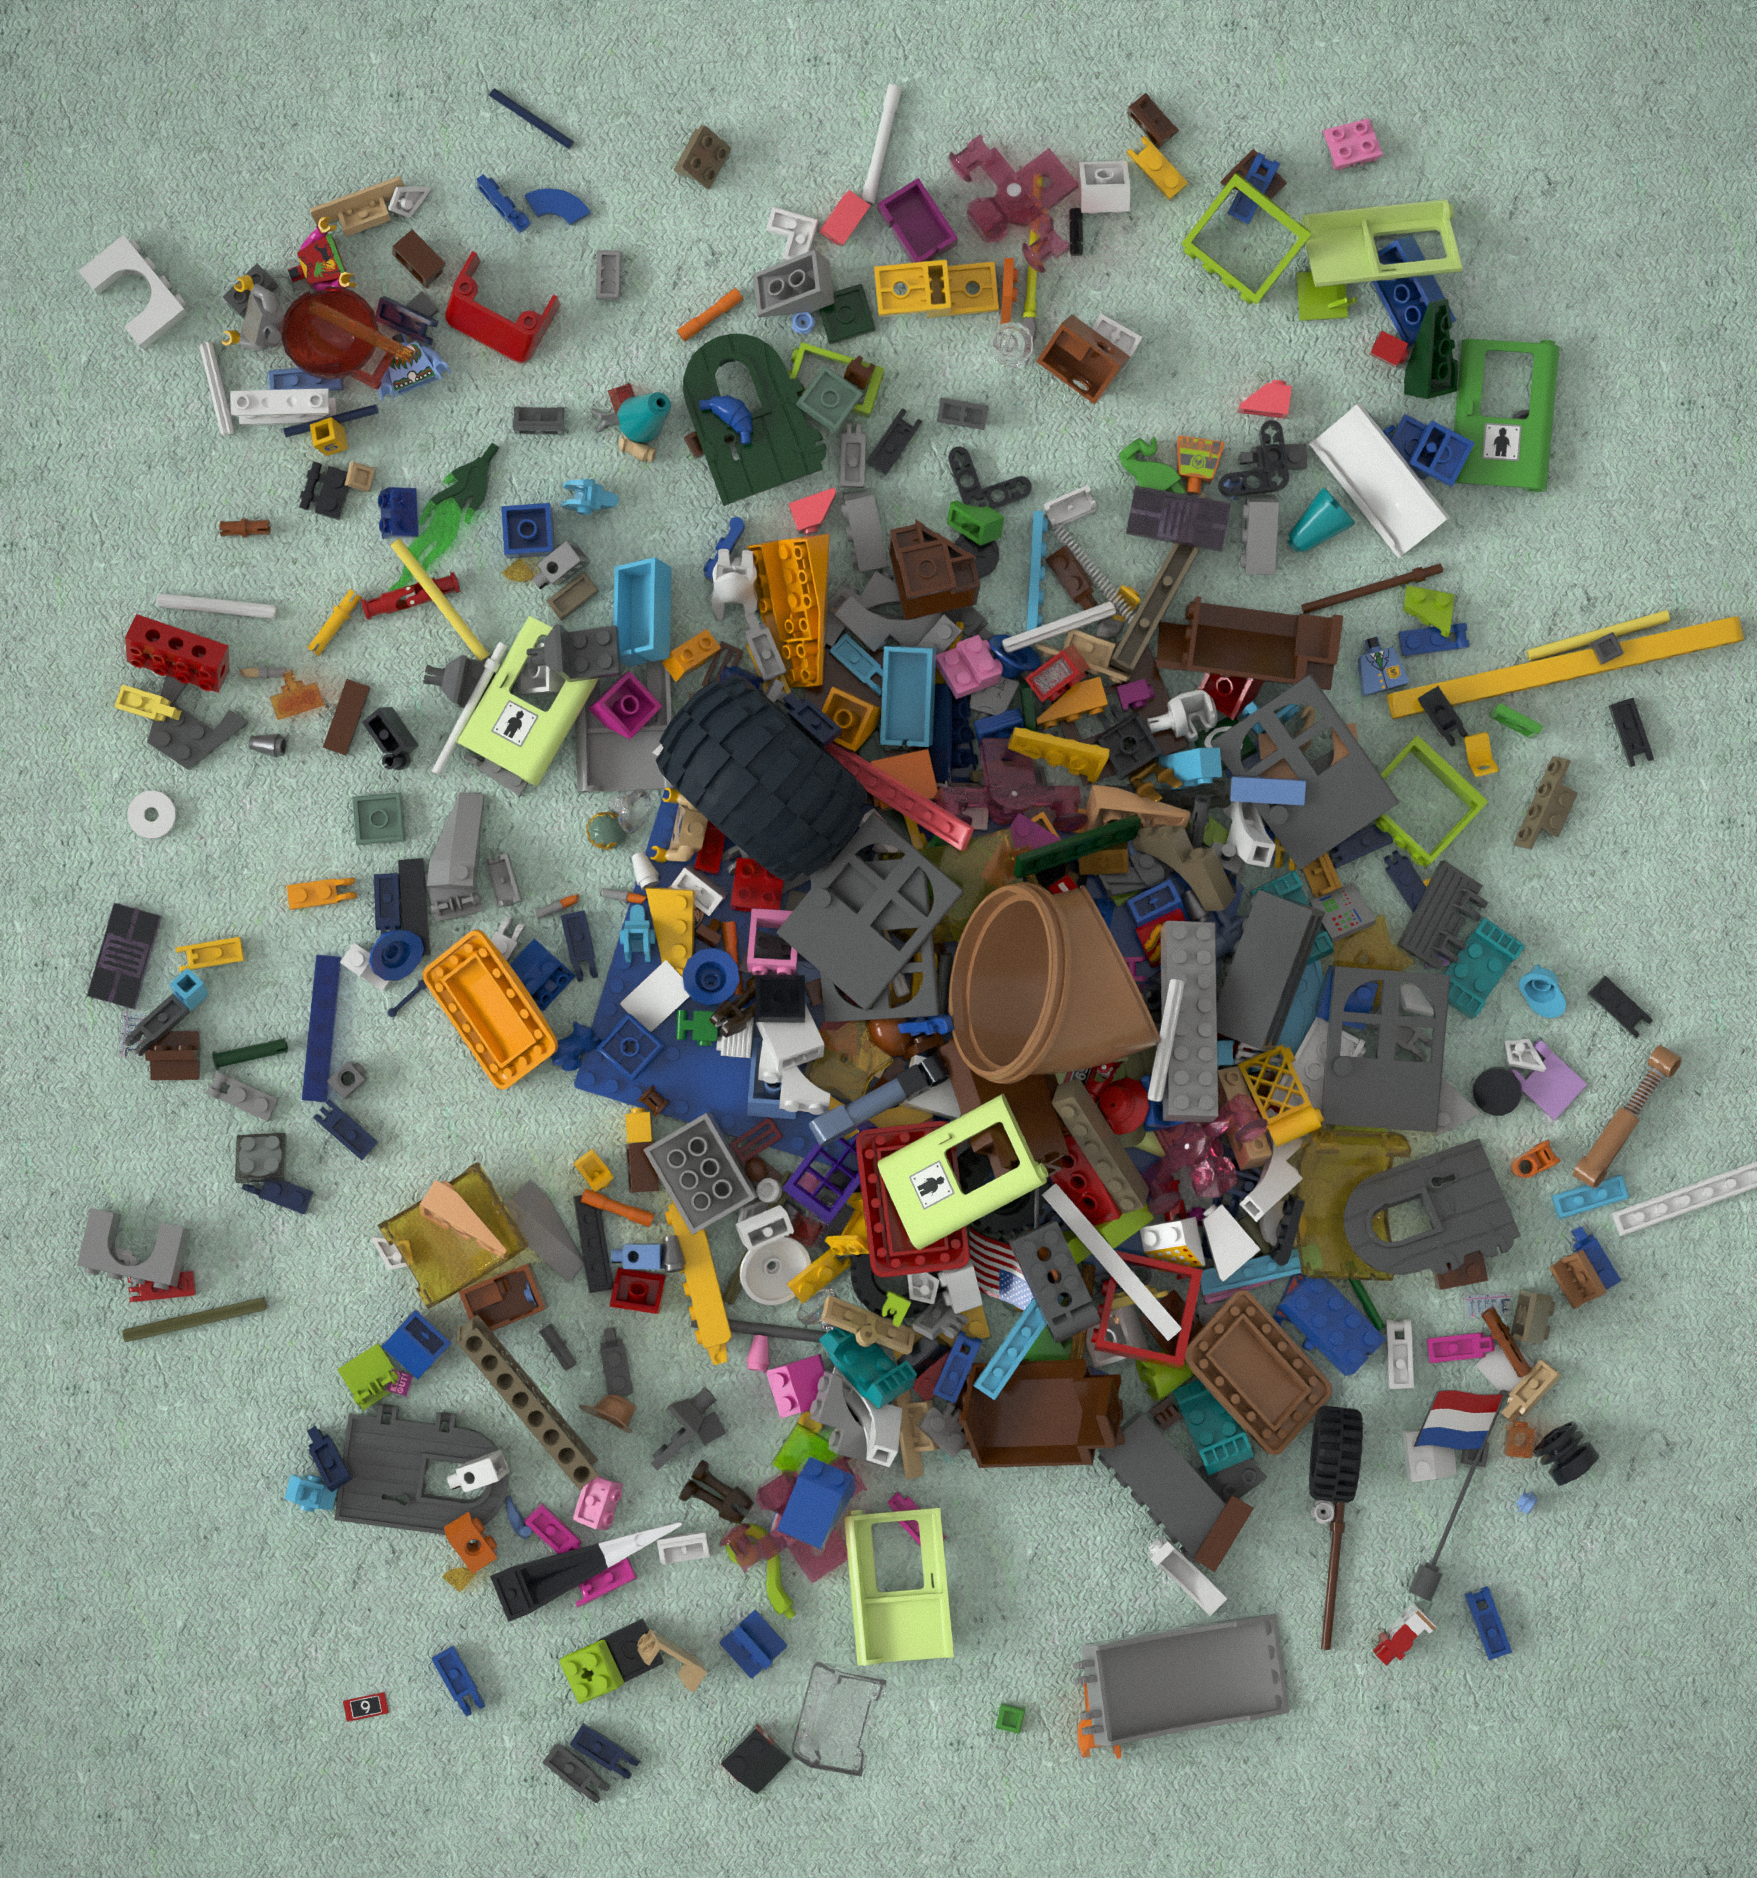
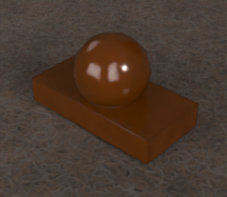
(759, 1169)

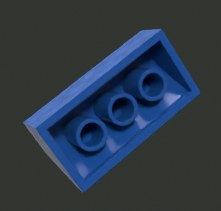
(1407, 297)

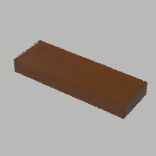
(346, 717)
(1223, 1533)

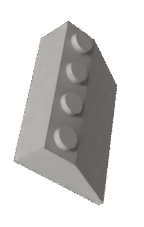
(701, 1172)

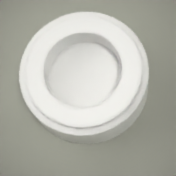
(769, 1190)

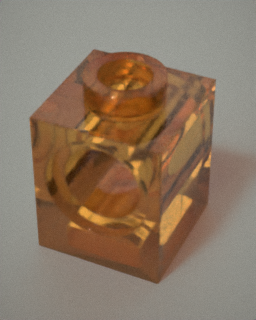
(1524, 1450)

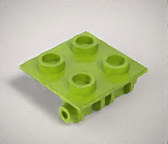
(368, 1375)

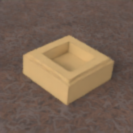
(359, 476)

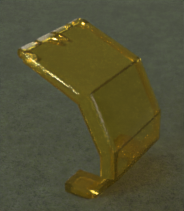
(1331, 1169)
(442, 1258)

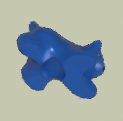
(571, 1047)

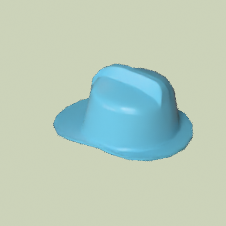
(1543, 992)

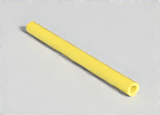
(439, 599)
(1586, 638)

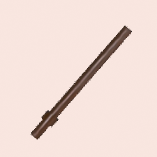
(1417, 575)
(1337, 1527)

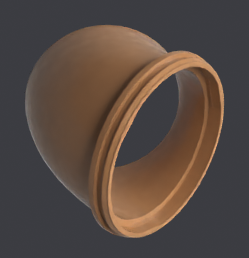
(1043, 987)

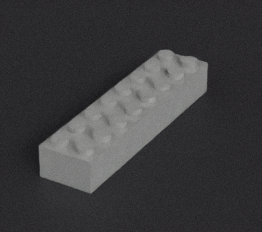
(1192, 1070)

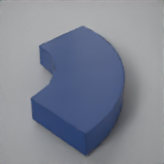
(557, 203)

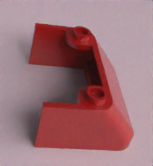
(513, 340)

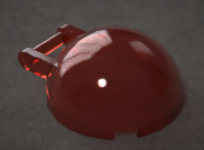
(325, 348)

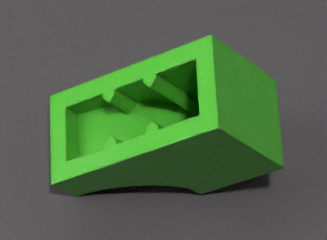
(976, 523)

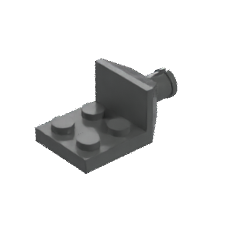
(579, 653)
(458, 679)
(691, 1415)

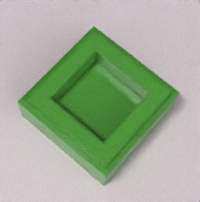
(1010, 1718)

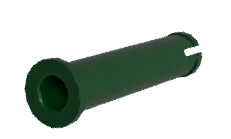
(249, 1053)

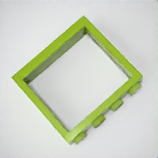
(1273, 209)
(1452, 780)

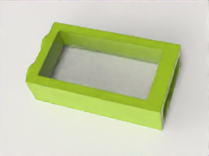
(811, 359)

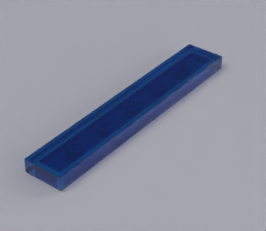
(321, 1028)

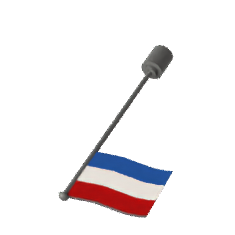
(1454, 1422)

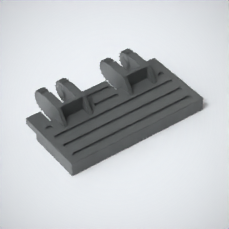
(1437, 918)

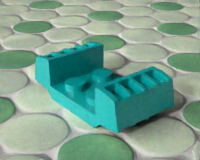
(1291, 887)
(1480, 966)
(868, 1367)
(1212, 1428)

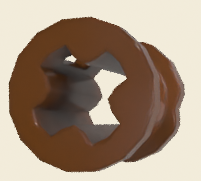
(654, 1100)

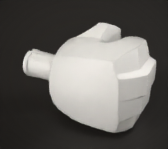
(1182, 711)

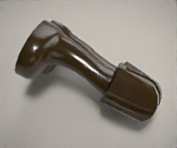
(731, 1012)
(731, 1495)

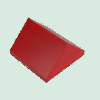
(638, 1290)

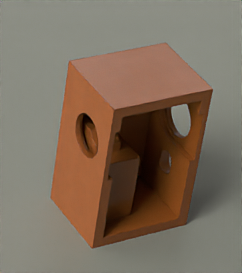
(1083, 356)
(502, 1298)

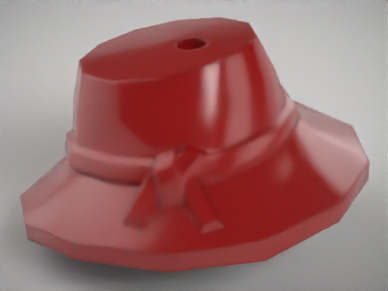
(1129, 1108)

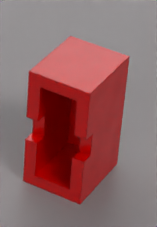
(1389, 349)

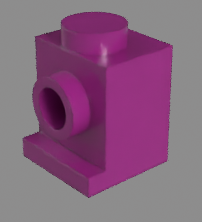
(1134, 694)

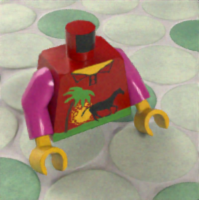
(321, 260)

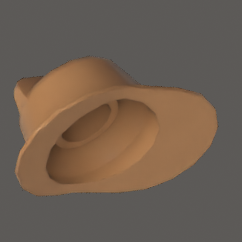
(614, 1410)

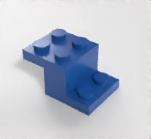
(1431, 449)

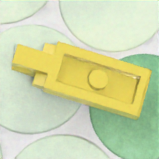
(145, 704)

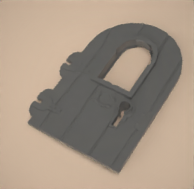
(1463, 1213)

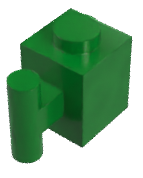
(702, 1028)

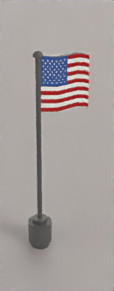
(997, 1267)

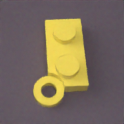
(1122, 1299)

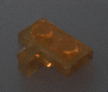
(296, 697)

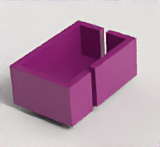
(917, 223)

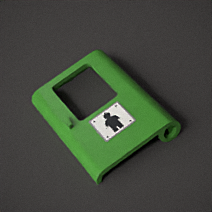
(1507, 449)

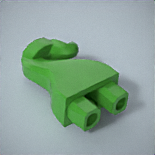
(1150, 473)
(1046, 1349)

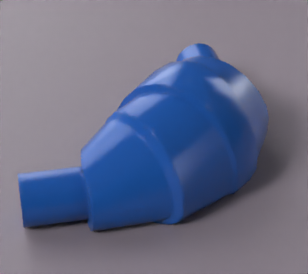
(733, 413)

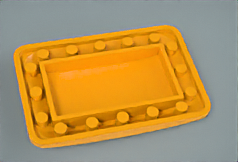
(490, 1009)

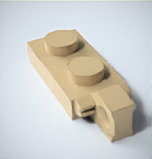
(1530, 1390)

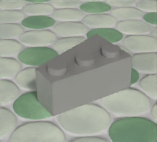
(864, 530)
(1260, 534)
(1452, 1108)

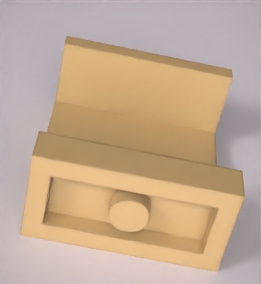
(692, 1670)

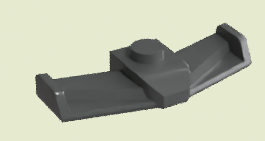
(1145, 873)

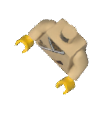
(687, 831)

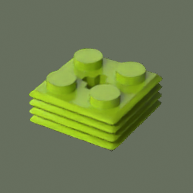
(578, 1667)

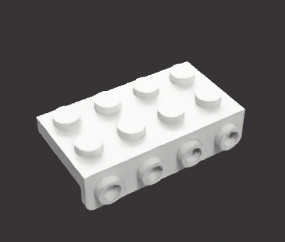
(1311, 1063)

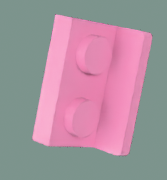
(598, 1503)

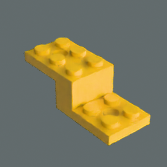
(936, 288)

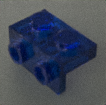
(398, 512)

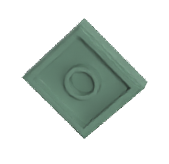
(829, 399)
(379, 818)

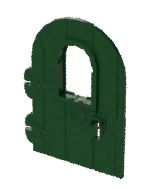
(780, 440)

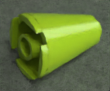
(1161, 1379)

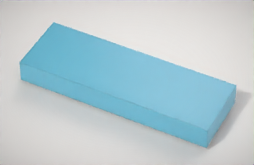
(1587, 1198)

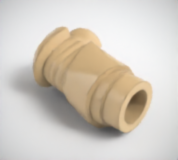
(638, 450)

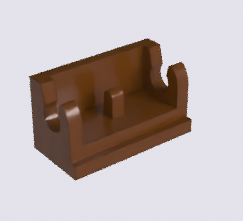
(1152, 120)
(418, 258)
(641, 1173)

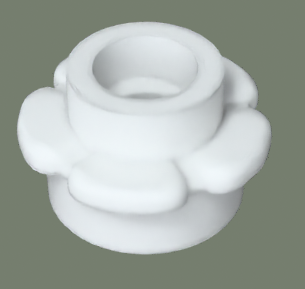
(1323, 1518)

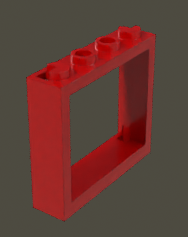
(1141, 1354)

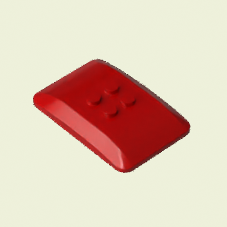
(887, 1239)

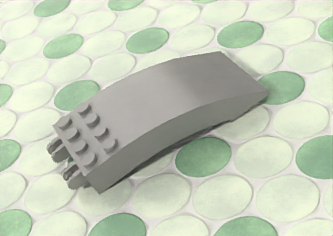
(1183, 1679)

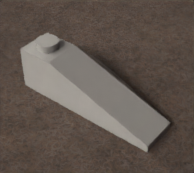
(457, 851)
(545, 1230)

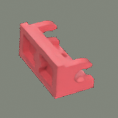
(844, 218)

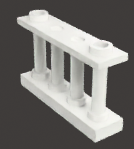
(281, 406)

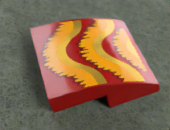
(1151, 935)

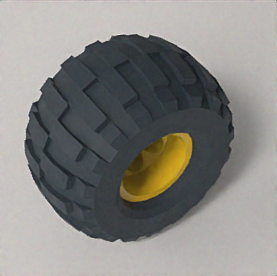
(761, 778)

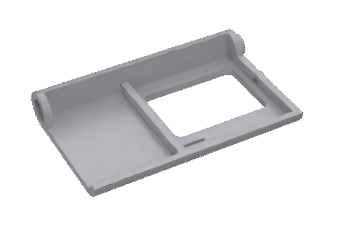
(617, 763)

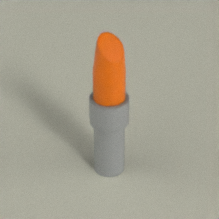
(623, 896)
(557, 906)

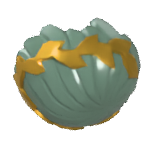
(604, 831)

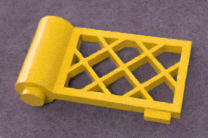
(1296, 1120)

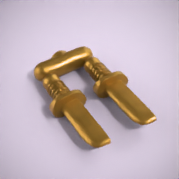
(1147, 788)

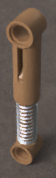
(1594, 1166)

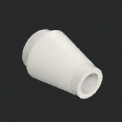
(644, 871)

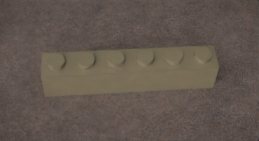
(1100, 1146)

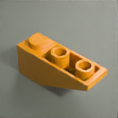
(1078, 700)

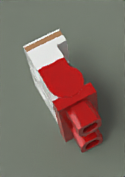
(1402, 1633)

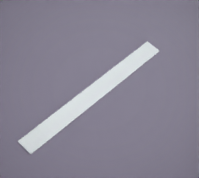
(1111, 1262)

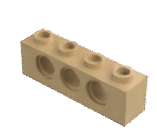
(1247, 1154)

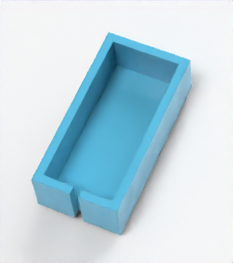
(642, 610)
(908, 695)

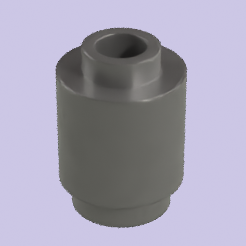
(1194, 907)

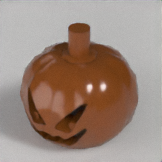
(887, 1036)

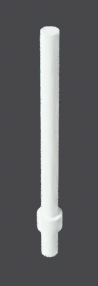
(491, 666)

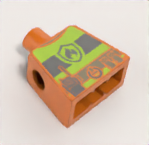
(1197, 461)

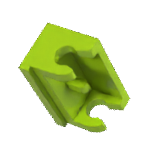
(898, 1303)

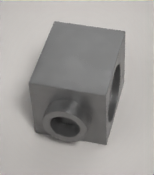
(337, 1081)

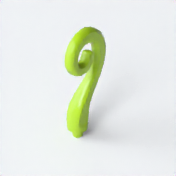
(777, 1596)

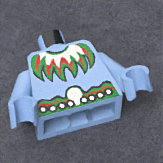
(406, 376)

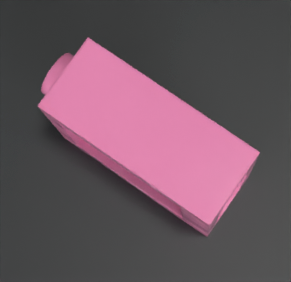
(760, 966)

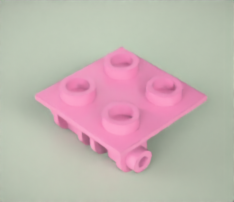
(1352, 144)

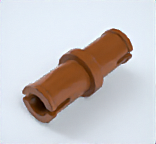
(245, 527)

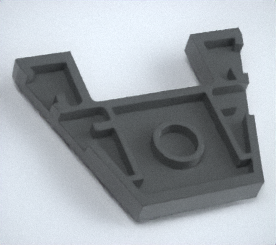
(188, 738)

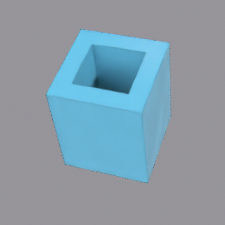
(189, 989)

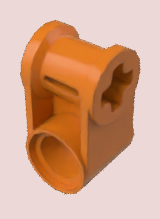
(1539, 1159)

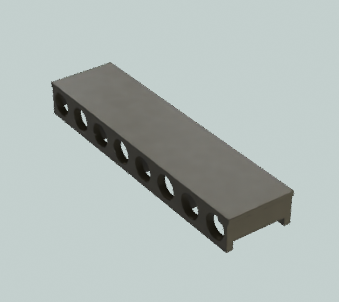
(527, 1401)

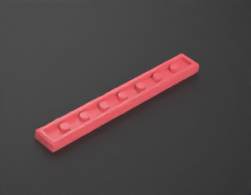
(904, 798)

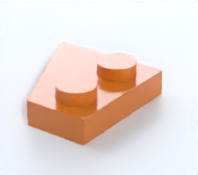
(1009, 293)

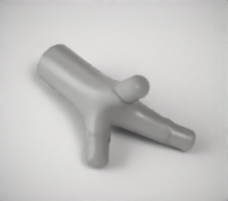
(607, 419)

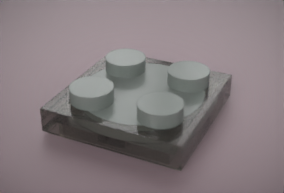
(260, 1157)

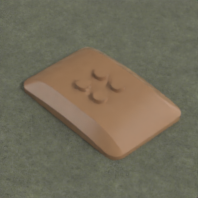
(1257, 1372)

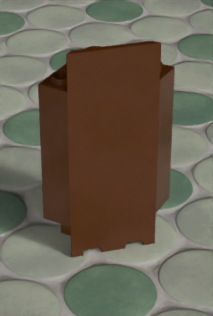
(931, 572)
(1251, 644)
(1030, 1104)
(1042, 1415)

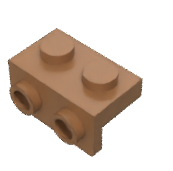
(1577, 1278)

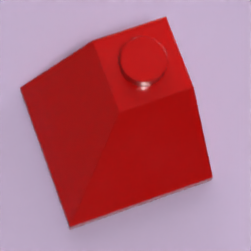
(1230, 693)

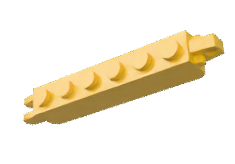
(703, 1288)

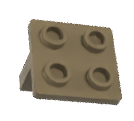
(703, 157)

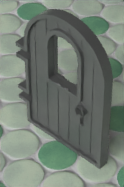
(394, 1462)

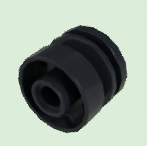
(1568, 1457)

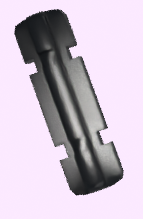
(1076, 232)

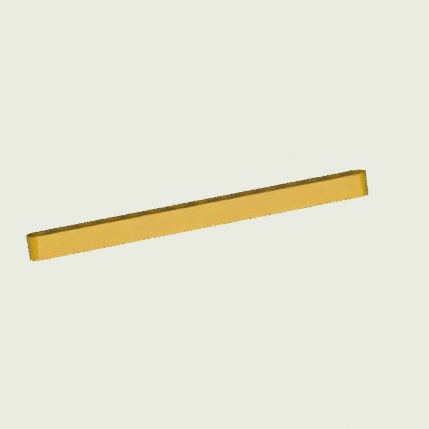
(1571, 666)

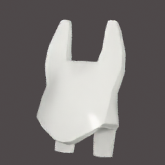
(734, 582)

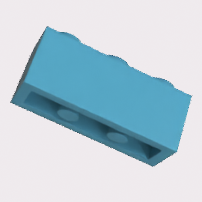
(1193, 766)

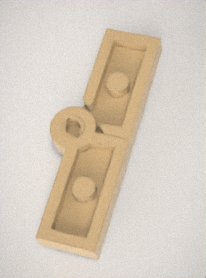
(867, 1326)

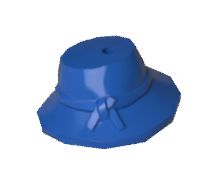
(1014, 662)
(396, 954)
(710, 967)

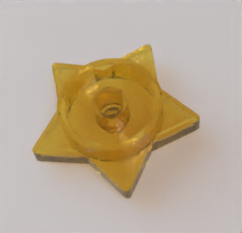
(1377, 946)
(862, 1064)

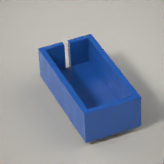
(1331, 1323)

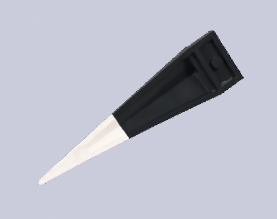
(539, 1581)

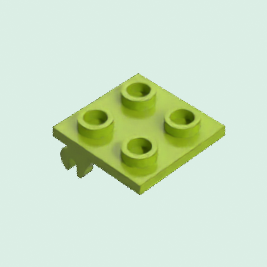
(1321, 302)

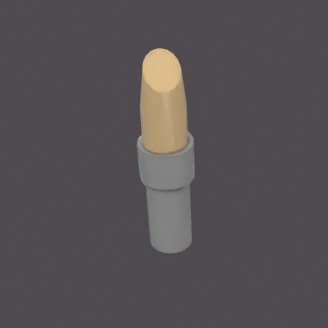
(262, 672)

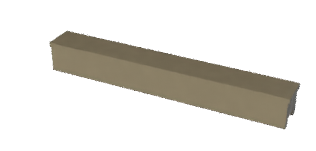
(1154, 606)

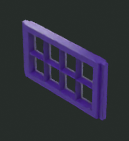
(809, 1200)

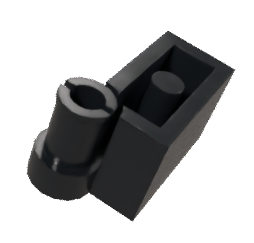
(391, 737)

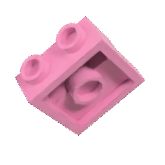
(969, 667)

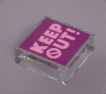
(403, 1384)

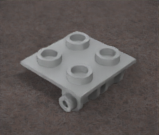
(453, 902)

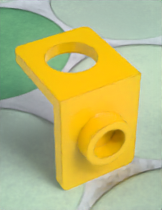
(1131, 597)
(1479, 754)

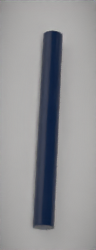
(531, 118)
(340, 418)

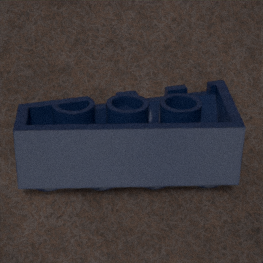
(952, 738)

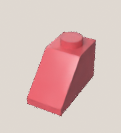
(1268, 401)
(811, 511)

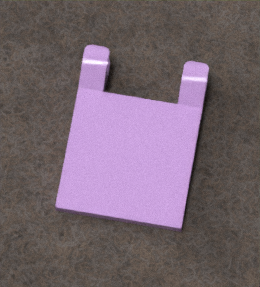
(1554, 1087)

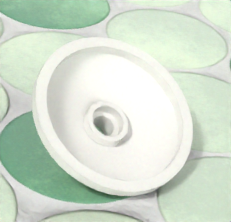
(769, 1283)

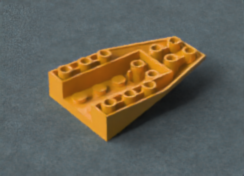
(795, 602)

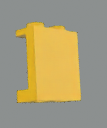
(854, 1237)

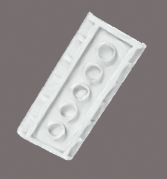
(1379, 480)

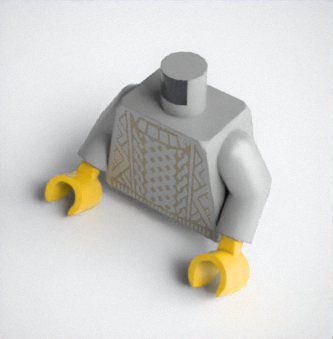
(262, 318)

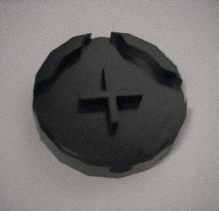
(986, 555)
(1497, 1091)

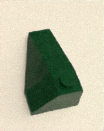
(1431, 364)

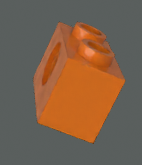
(475, 1554)

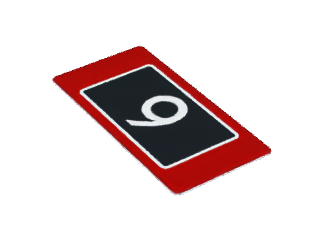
(365, 1706)

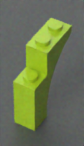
(1113, 1232)

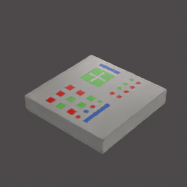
(1344, 912)

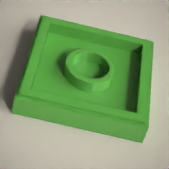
(1515, 721)

